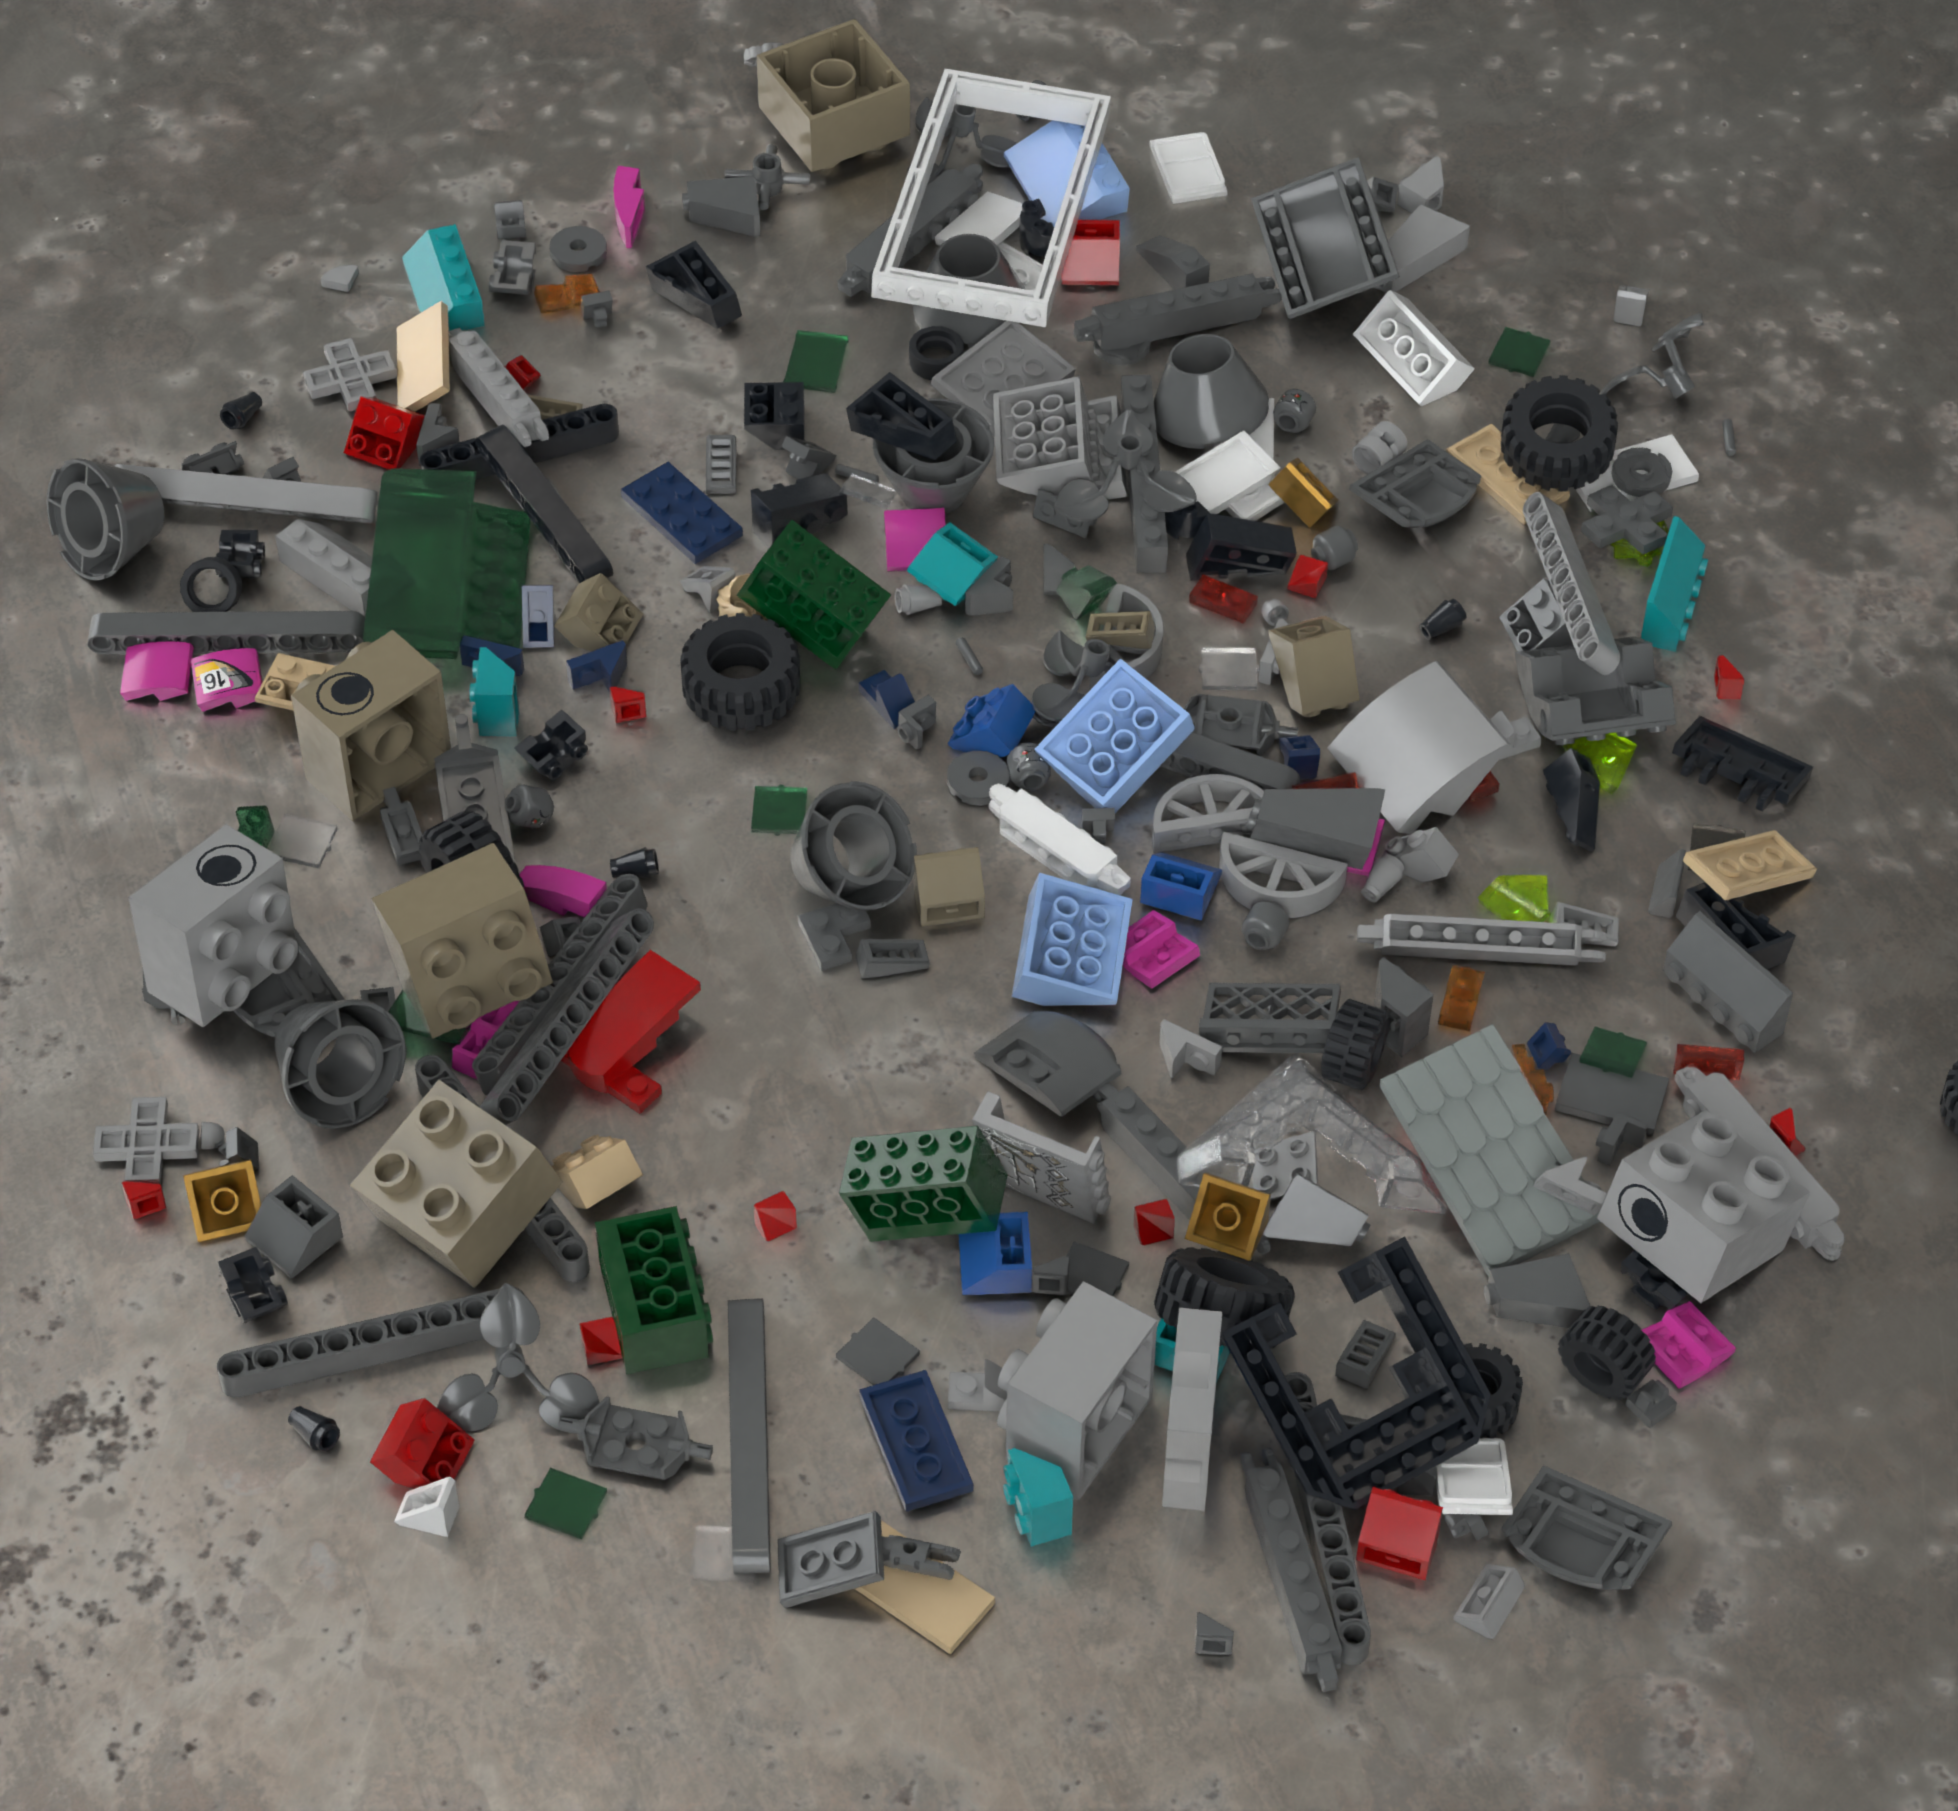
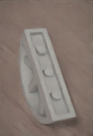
(1130, 600)
(1201, 829)
(1319, 876)

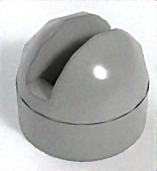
(1278, 608)
(211, 1135)

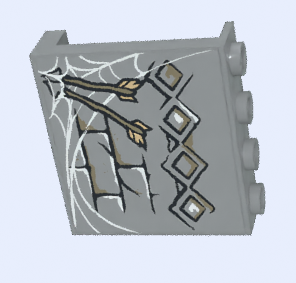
(1044, 1166)

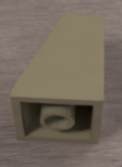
(1316, 665)

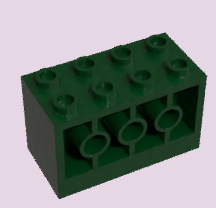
(813, 594)
(923, 1183)
(654, 1289)

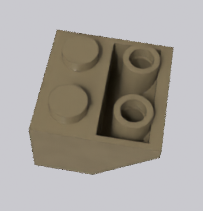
(598, 615)
(949, 886)

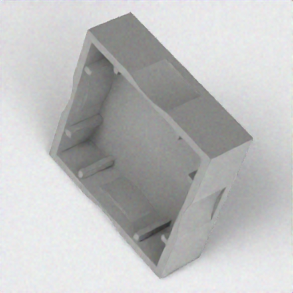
(1191, 1409)

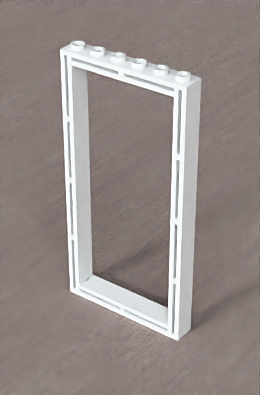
(969, 295)

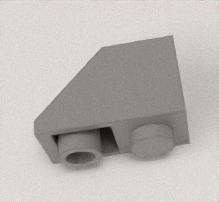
(1423, 187)
(1424, 854)

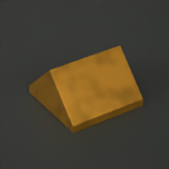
(1303, 492)
(222, 1199)
(1228, 1216)

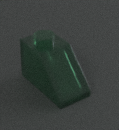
(1085, 589)

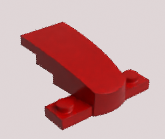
(627, 1028)

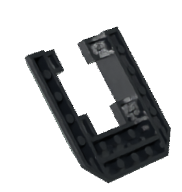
(1439, 1383)

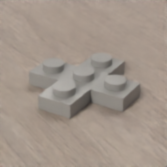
(349, 373)
(146, 1140)

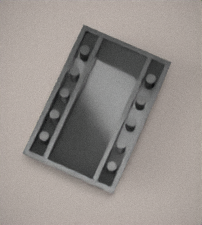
(1324, 238)

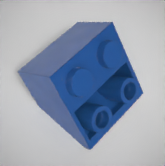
(993, 722)
(1178, 885)
(997, 1259)

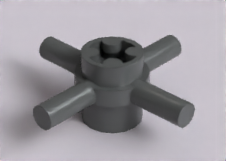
(769, 175)

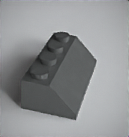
(1728, 983)

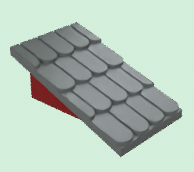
(1486, 1147)

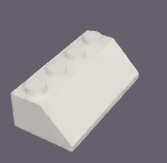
(1412, 349)

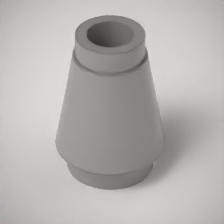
(916, 599)
(1383, 876)

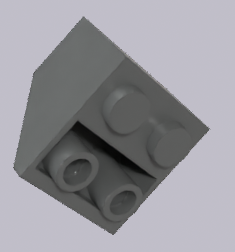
(1536, 620)
(1407, 1005)
(294, 1227)

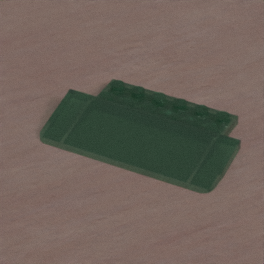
(444, 564)

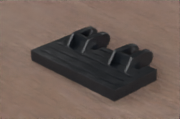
(1739, 757)

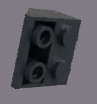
(774, 411)

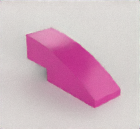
(628, 203)
(562, 889)
(481, 1032)

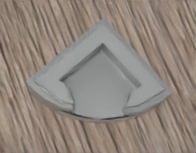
(340, 277)

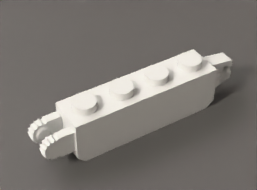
(1056, 841)

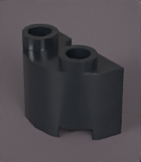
(1034, 231)
(1185, 521)
(242, 551)
(555, 746)
(1651, 1283)
(250, 1285)

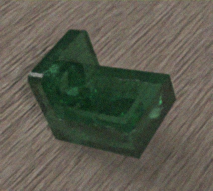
(255, 823)

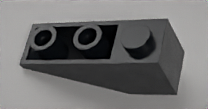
(1576, 793)

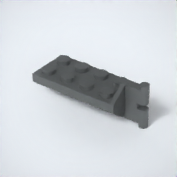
(472, 781)

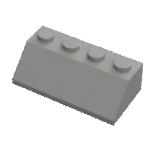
(327, 562)

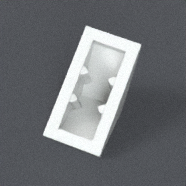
(430, 1507)

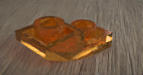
(566, 295)
(1461, 998)
(1535, 1078)

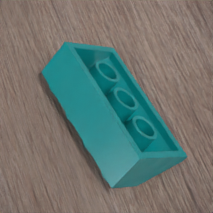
(442, 272)
(1674, 587)

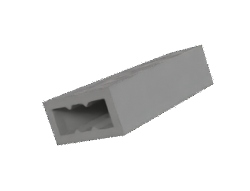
(1424, 244)

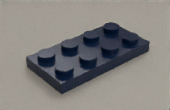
(681, 512)
(916, 1440)

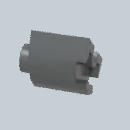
(514, 268)

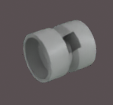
(1379, 447)

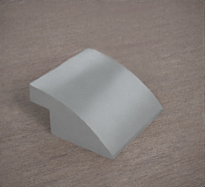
(1054, 437)
(1421, 746)

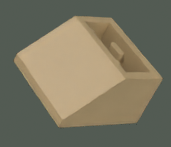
(285, 677)
(595, 1170)

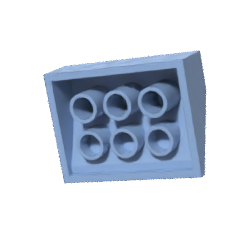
(1045, 165)
(1115, 737)
(1071, 944)

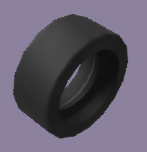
(933, 338)
(227, 569)

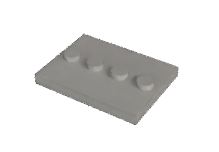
(1000, 363)

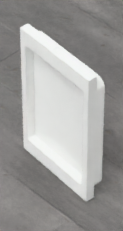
(1188, 167)
(1229, 472)
(1476, 1480)

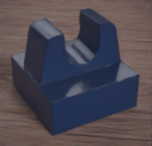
(1548, 1046)

